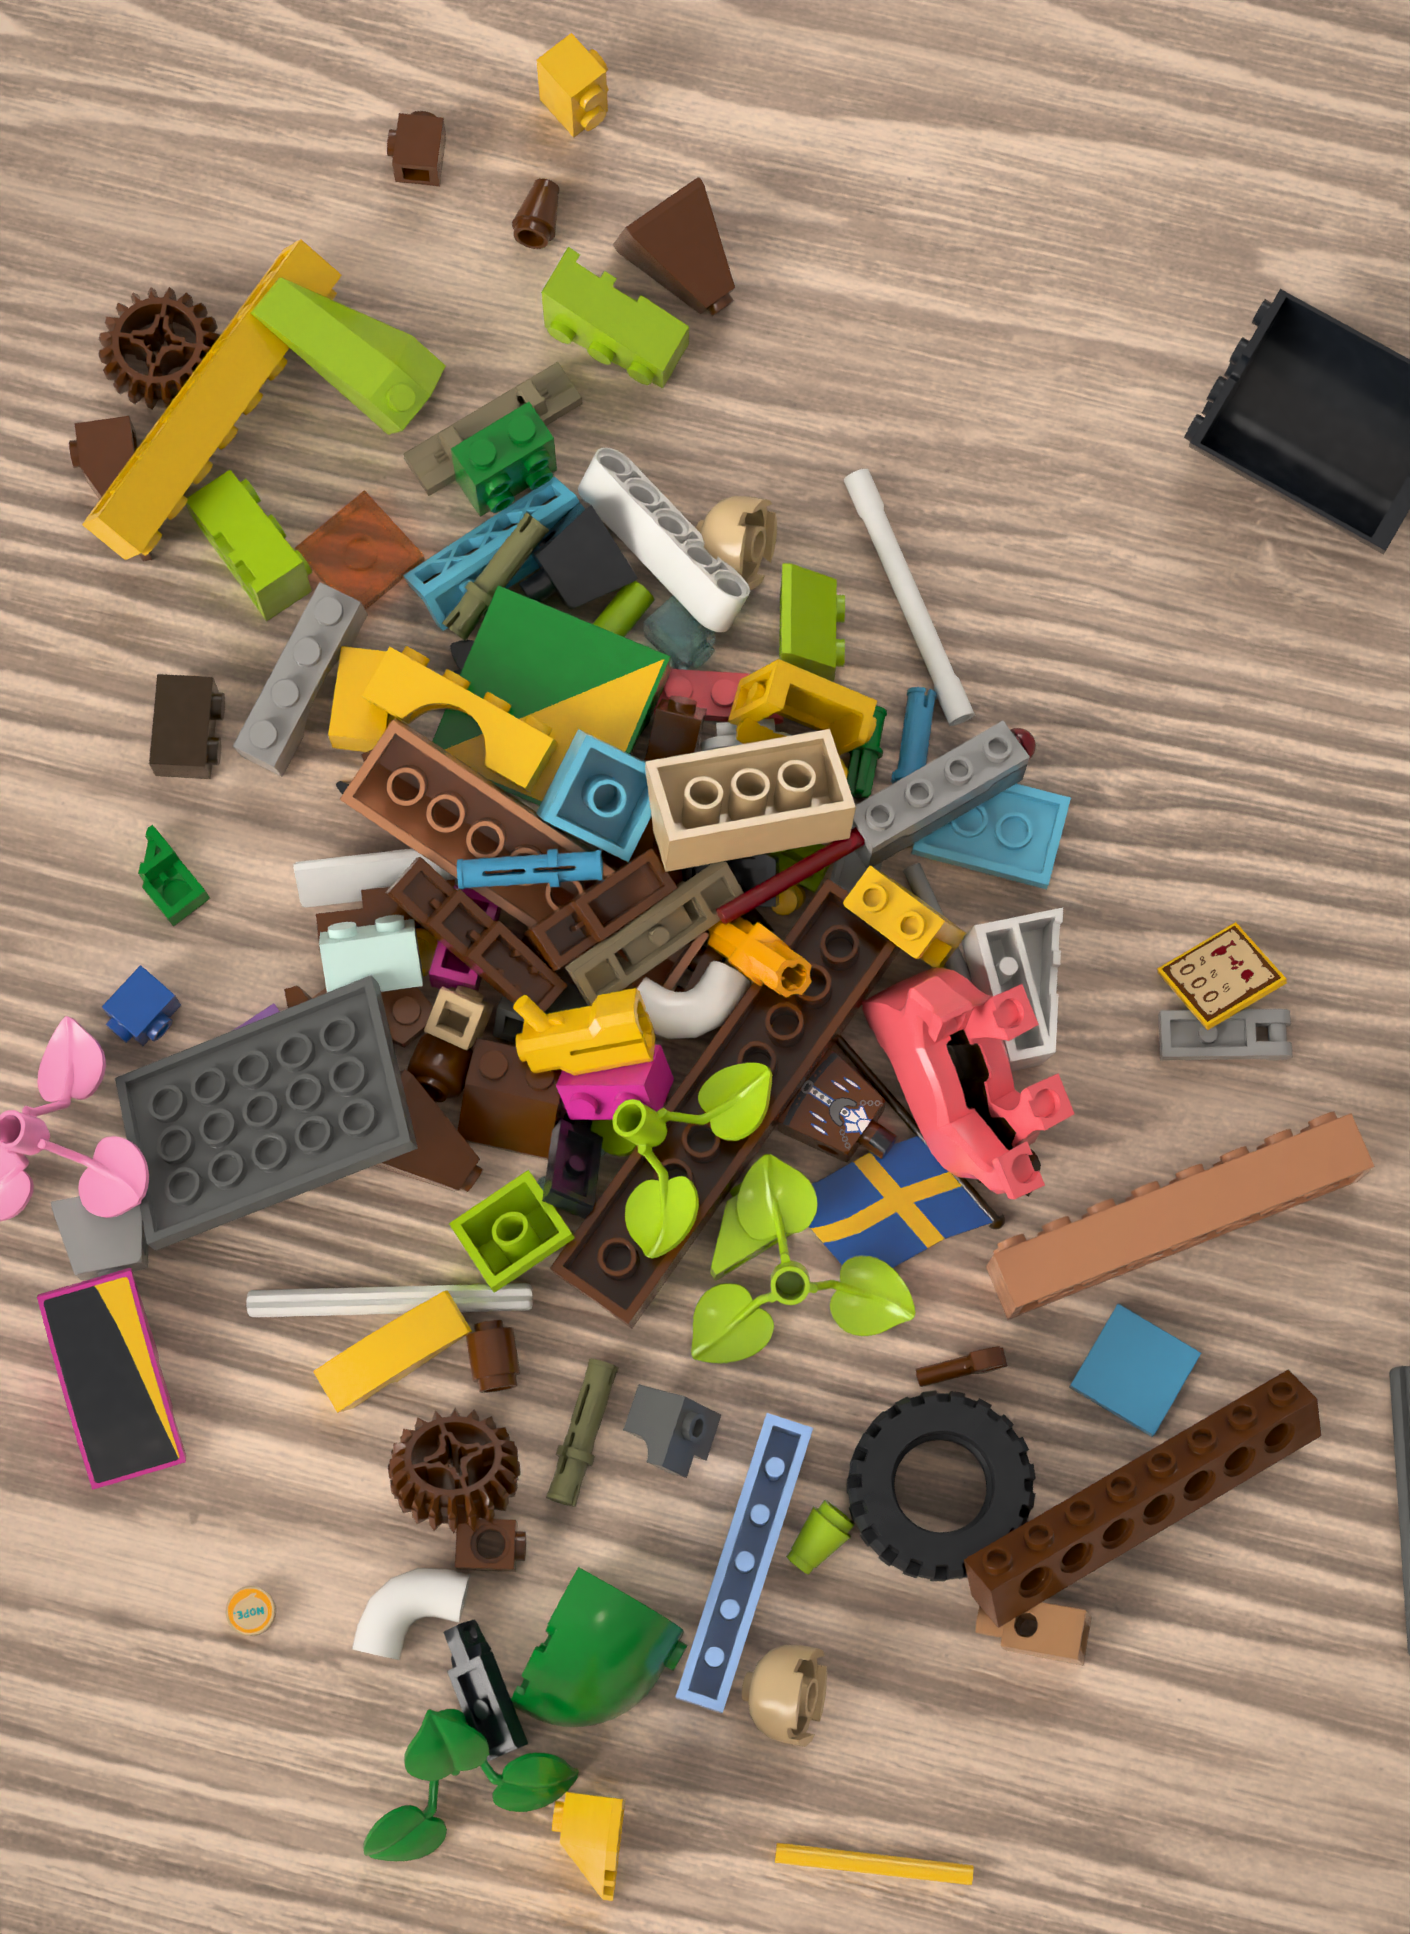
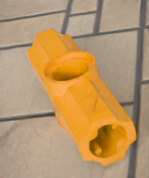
(761, 956)

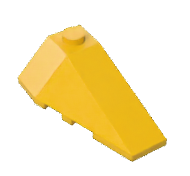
(592, 1836)

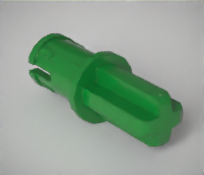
(864, 760)

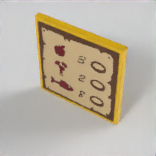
(1222, 976)

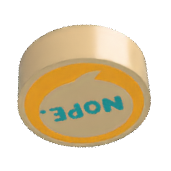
(250, 1611)

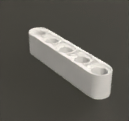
(663, 539)

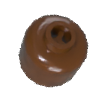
(440, 1067)

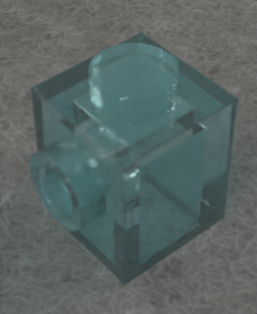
(679, 635)

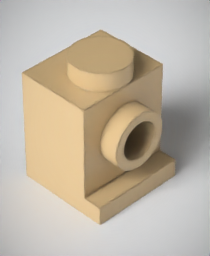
(459, 1016)

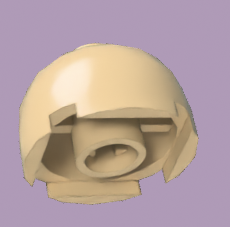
(741, 534)
(787, 1693)

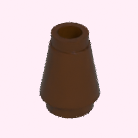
(537, 216)

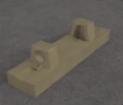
(547, 391)
(655, 933)

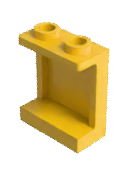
(806, 700)
(904, 918)

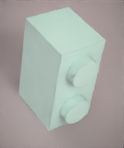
(381, 950)

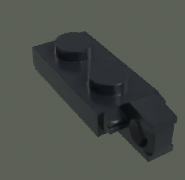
(573, 1166)
(483, 1690)

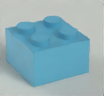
(599, 796)

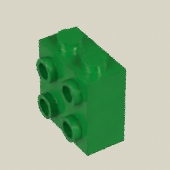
(505, 460)

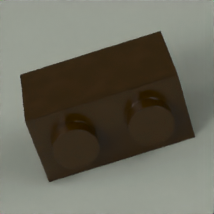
(185, 726)

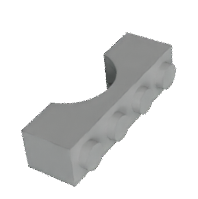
(282, 708)

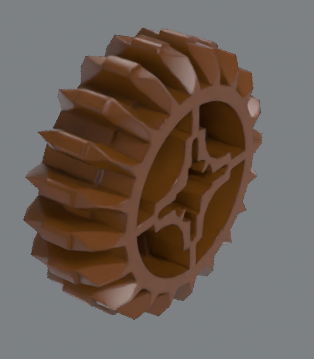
(127, 338)
(434, 1490)

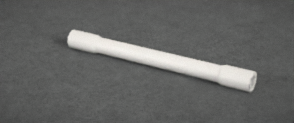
(946, 683)

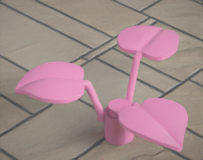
(117, 1173)

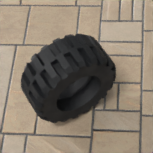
(926, 1419)

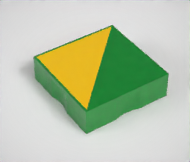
(559, 674)

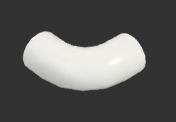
(698, 1009)
(405, 1600)

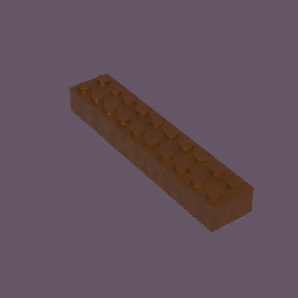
(764, 1029)

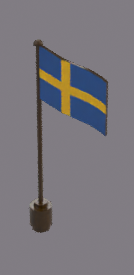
(896, 1202)

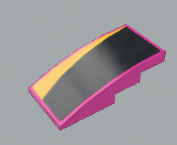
(111, 1378)

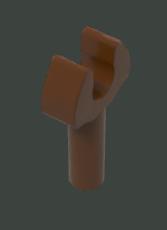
(974, 1363)

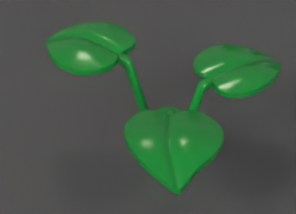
(445, 1748)

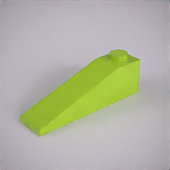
(363, 358)

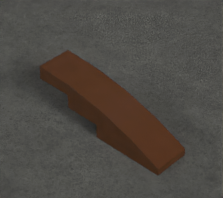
(474, 936)

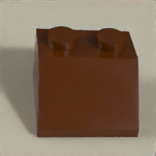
(508, 1103)

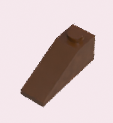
(103, 451)

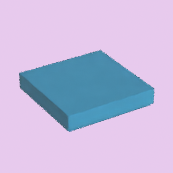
(1135, 1370)

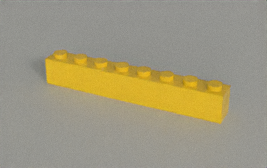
(202, 415)

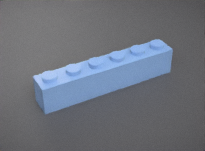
(744, 1563)

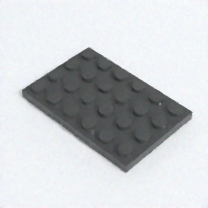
(266, 1112)

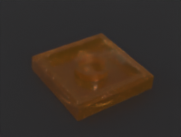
(360, 551)

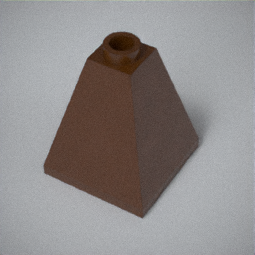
(682, 249)
(442, 1152)

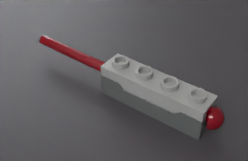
(911, 809)

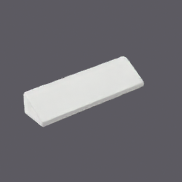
(343, 878)

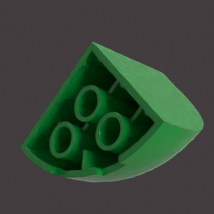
(597, 1657)

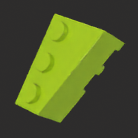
(611, 324)
(250, 544)

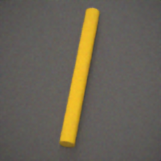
(874, 1863)

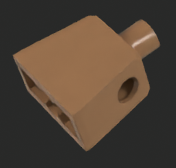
(1059, 1636)

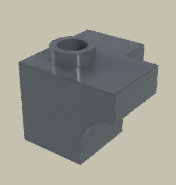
(672, 1428)

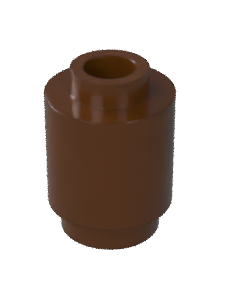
(493, 1356)

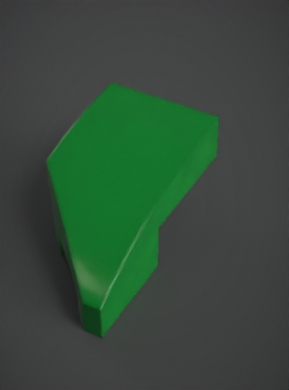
(169, 880)

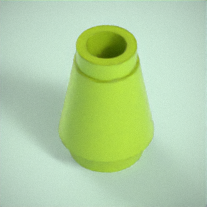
(820, 1537)

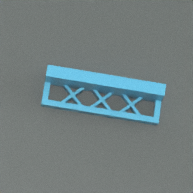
(456, 570)

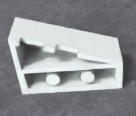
(1014, 954)

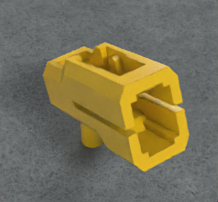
(586, 1038)

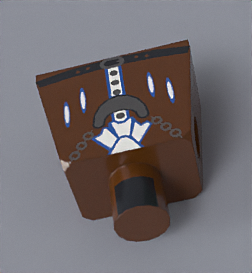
(837, 1112)

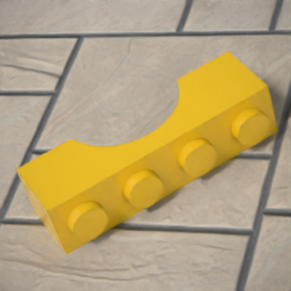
(410, 689)

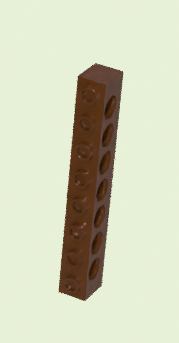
(1142, 1498)

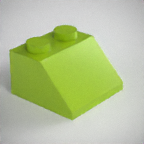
(809, 621)
(511, 1231)

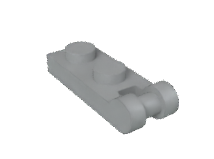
(1235, 1038)

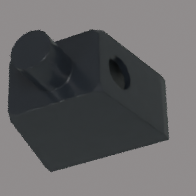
(577, 560)

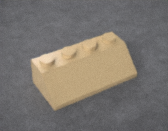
(749, 800)

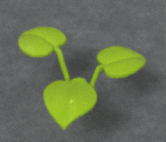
(778, 1201)
(665, 1210)

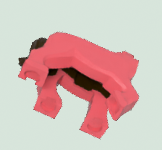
(960, 1080)

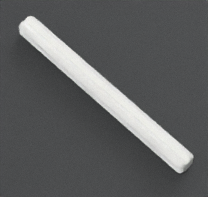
(384, 1300)

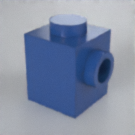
(141, 1008)

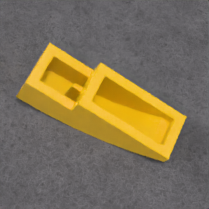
(392, 1352)

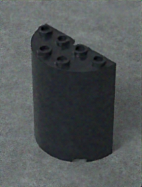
(1315, 420)

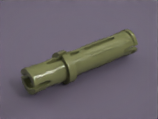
(498, 572)
(578, 1445)

